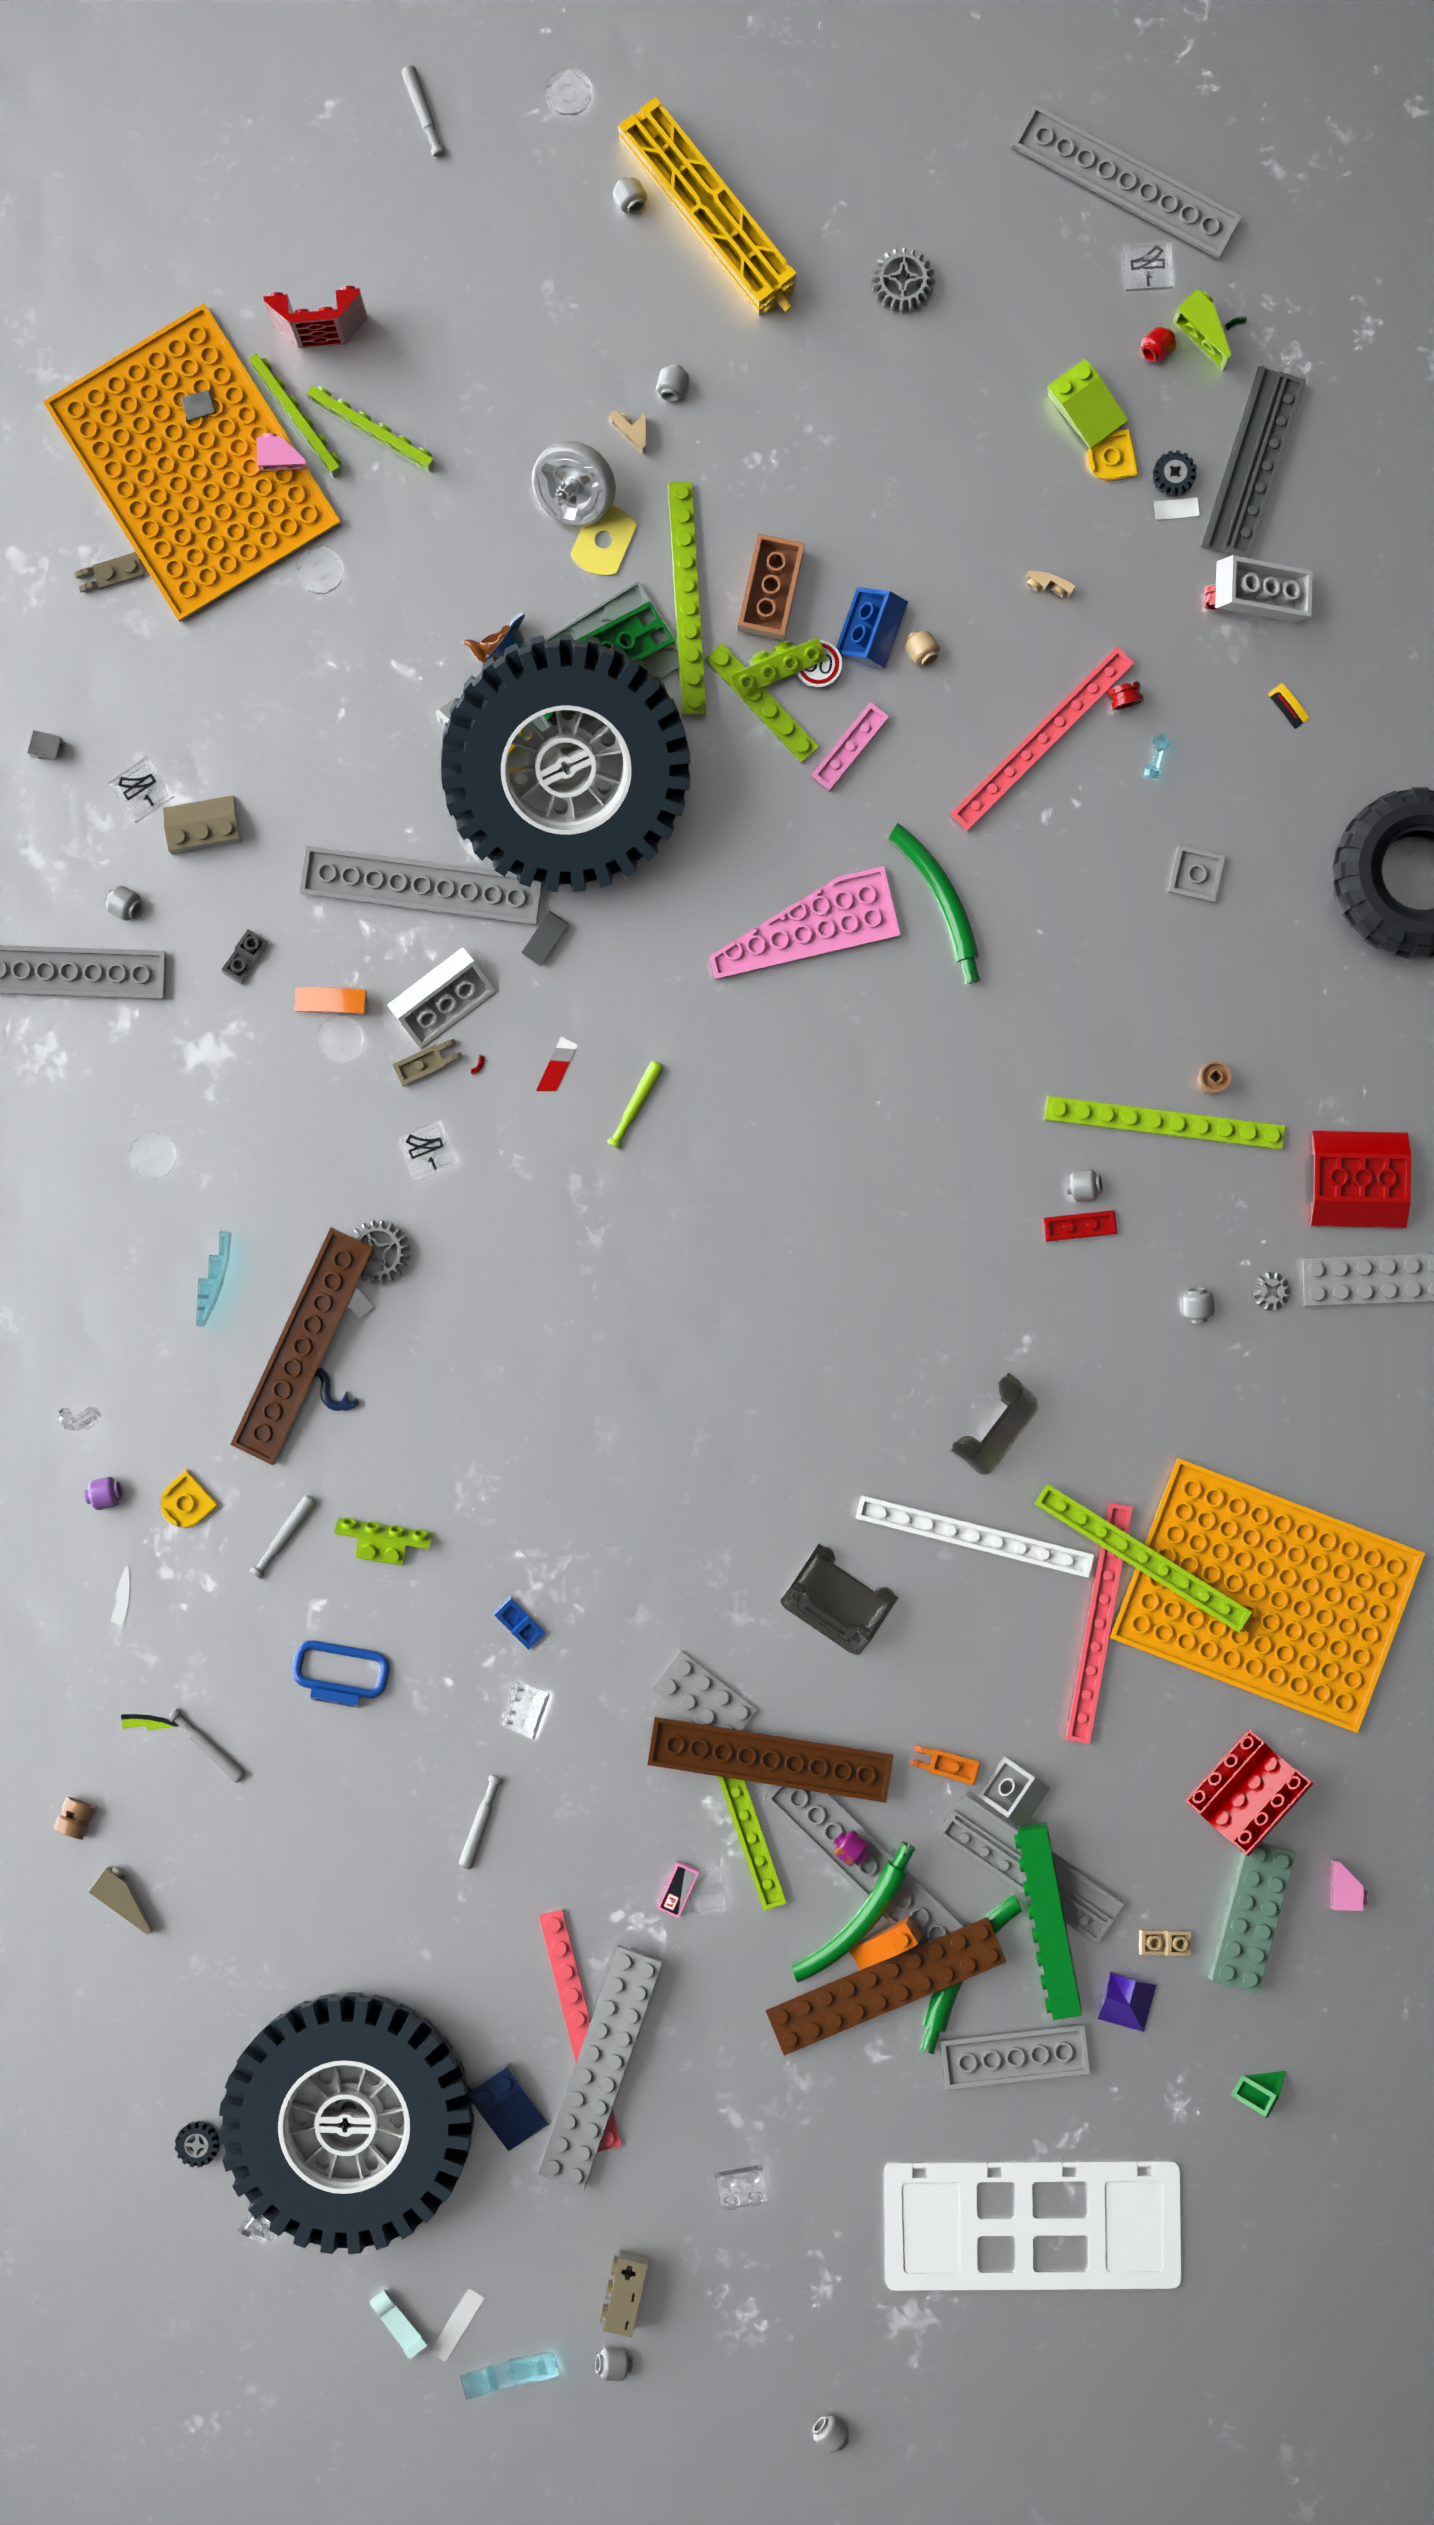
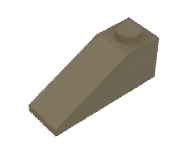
(119, 1895)

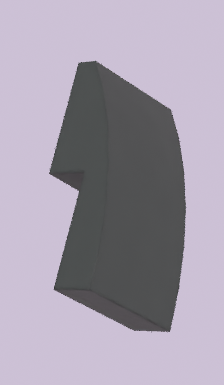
(545, 938)
(244, 957)

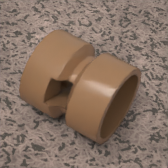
(1214, 1078)
(73, 1826)

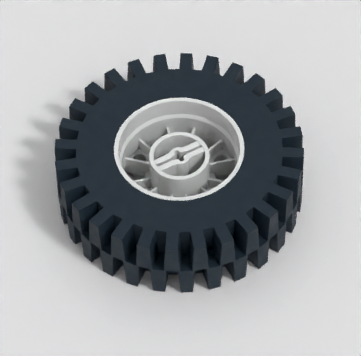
(554, 843)
(301, 2193)

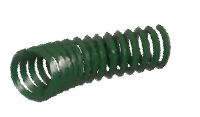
(1235, 321)

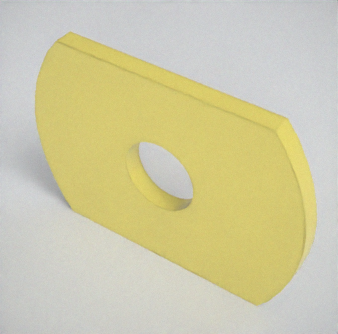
(604, 560)

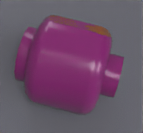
(851, 1848)

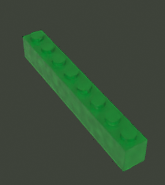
(1049, 1921)

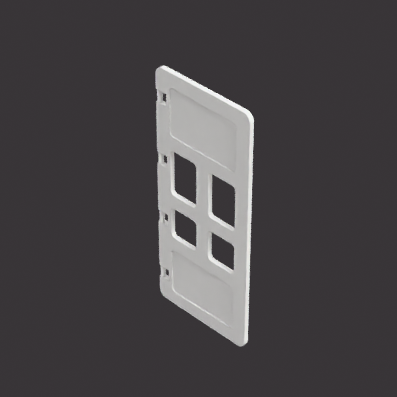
(936, 2226)

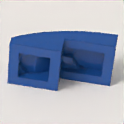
(518, 1623)

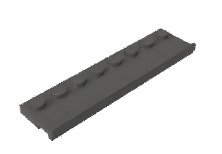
(1253, 462)

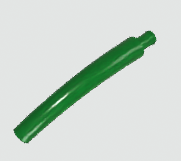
(947, 898)
(863, 1921)
(943, 2000)

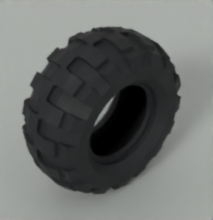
(1359, 876)

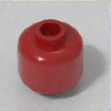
(1158, 344)

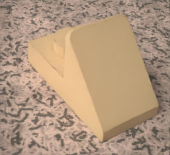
(633, 433)

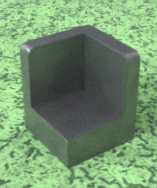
(198, 405)
(44, 745)

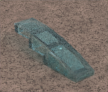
(210, 1288)

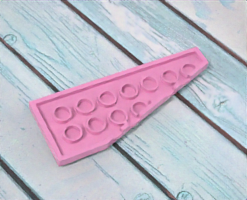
(836, 917)

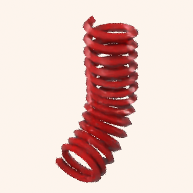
(479, 1065)

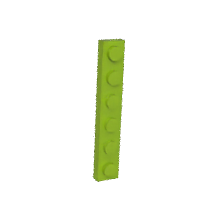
(290, 406)
(379, 432)
(764, 706)
(752, 1842)

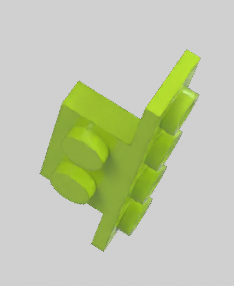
(777, 664)
(382, 1542)

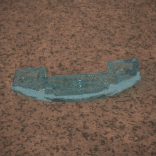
(509, 2373)

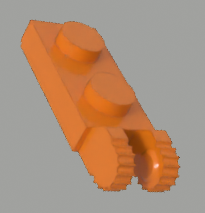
(948, 1765)

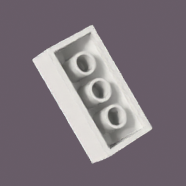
(441, 998)

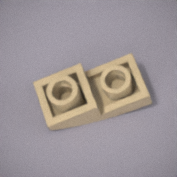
(1041, 580)
(1165, 1942)

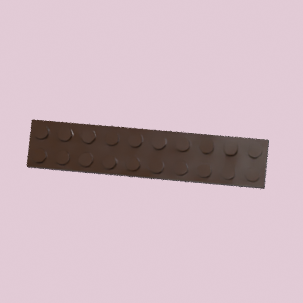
(302, 1346)
(770, 1759)
(886, 1986)

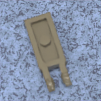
(111, 572)
(424, 1063)

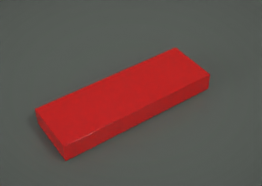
(1080, 1226)

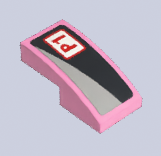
(678, 1889)

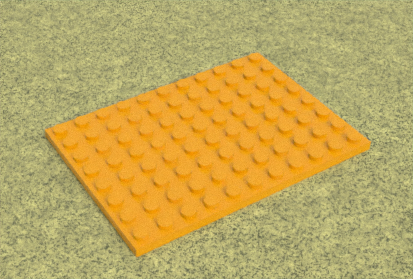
(182, 486)
(1315, 1586)

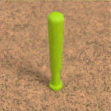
(642, 1092)

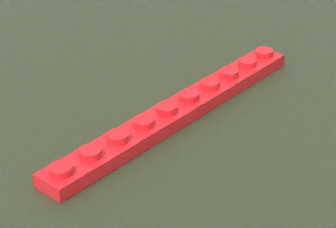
(1042, 738)
(1097, 1633)
(572, 1998)

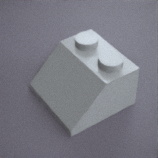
(1014, 1792)

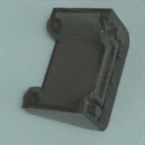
(987, 1454)
(837, 1602)

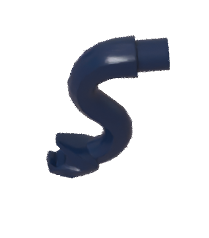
(345, 1404)

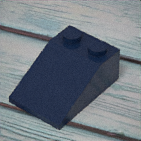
(507, 2107)

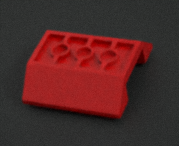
(319, 327)
(1361, 1179)
(1248, 1793)

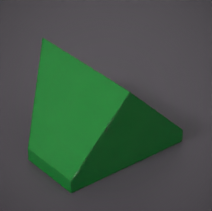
(1260, 2091)

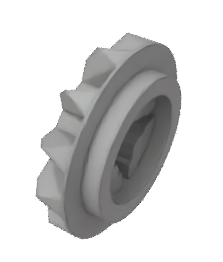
(1272, 1279)

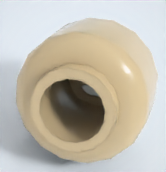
(922, 648)

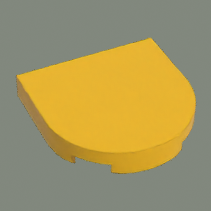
(1113, 457)
(186, 1501)

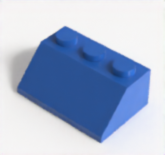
(871, 626)

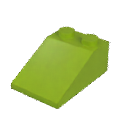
(1201, 323)
(1087, 404)

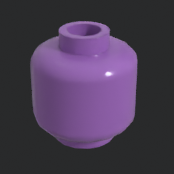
(103, 1493)

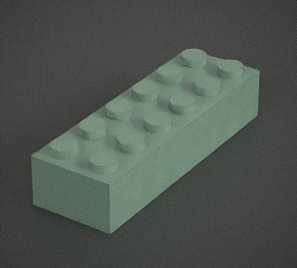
(1252, 1917)

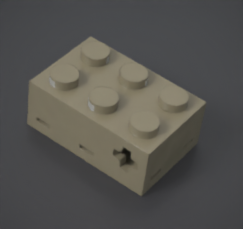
(624, 2293)

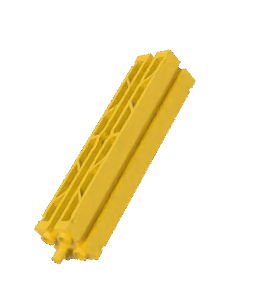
(708, 207)

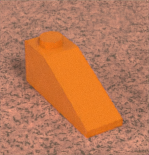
(886, 1943)

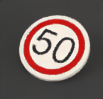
(825, 672)

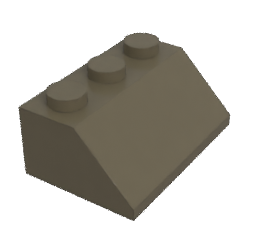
(201, 825)

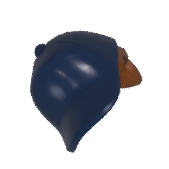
(495, 644)

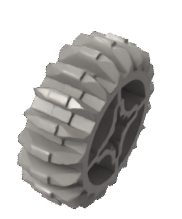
(893, 280)
(397, 1242)

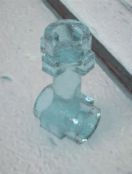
(1159, 744)

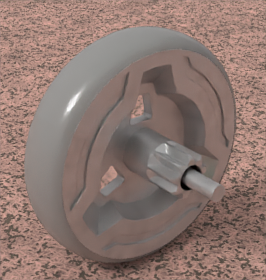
(581, 465)

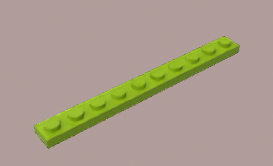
(686, 599)
(1164, 1122)
(1142, 1558)

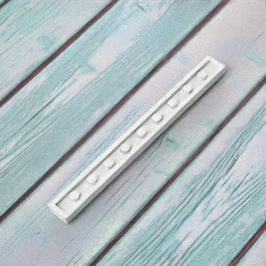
(974, 1536)

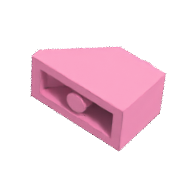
(277, 454)
(1346, 1890)

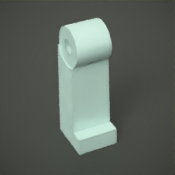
(399, 2324)

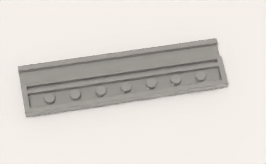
(991, 1843)

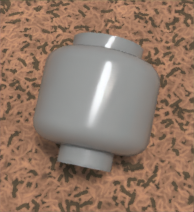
(629, 195)
(672, 383)
(123, 903)
(1084, 1185)
(1198, 1304)
(613, 2364)
(830, 2434)

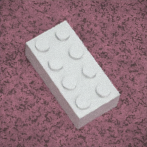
(1264, 589)

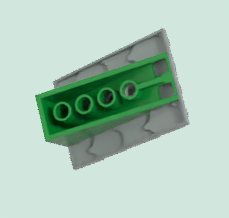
(632, 624)

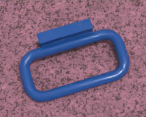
(334, 1692)

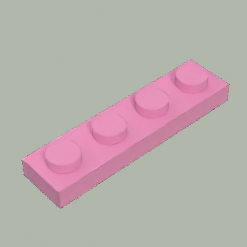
(849, 746)

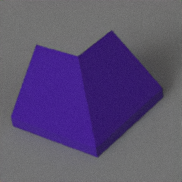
(1126, 2001)

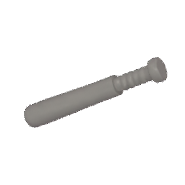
(416, 91)
(290, 1527)
(227, 1765)
(476, 1834)

